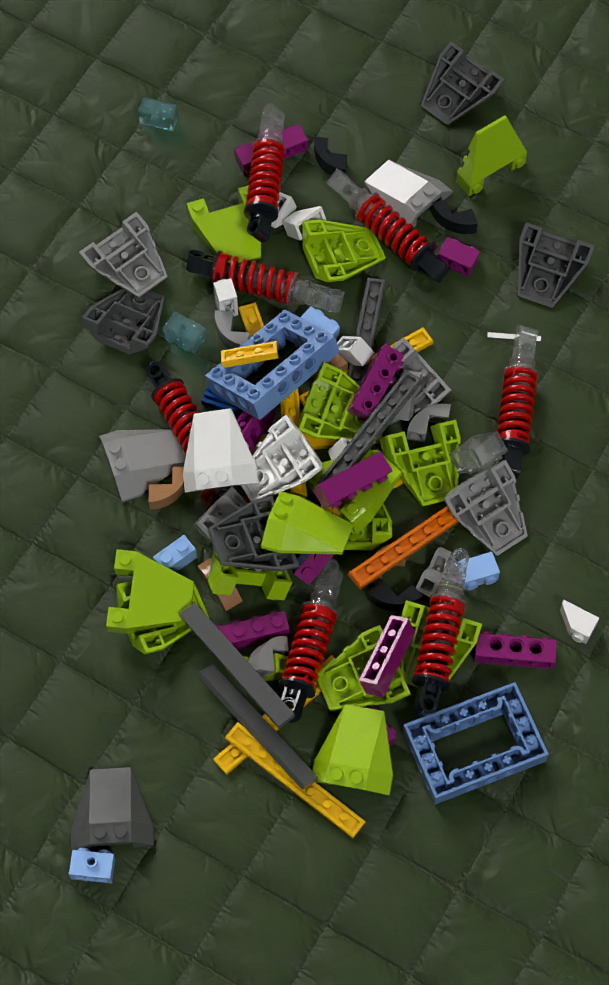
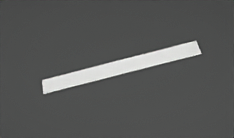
(506, 336)

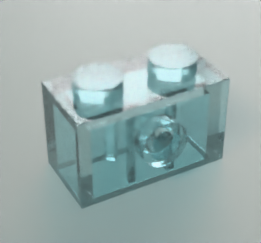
(158, 113)
(184, 332)

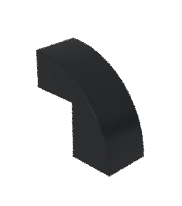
(328, 161)
(460, 222)
(385, 598)

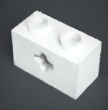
(225, 296)

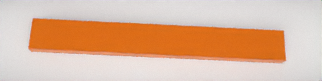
(402, 548)

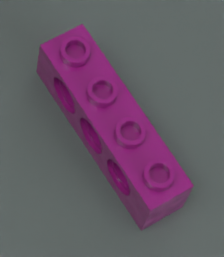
(253, 428)
(524, 658)

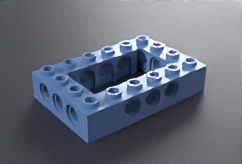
(259, 399)
(502, 701)

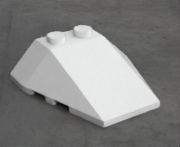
(217, 453)
(282, 460)

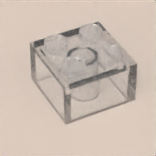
(478, 453)

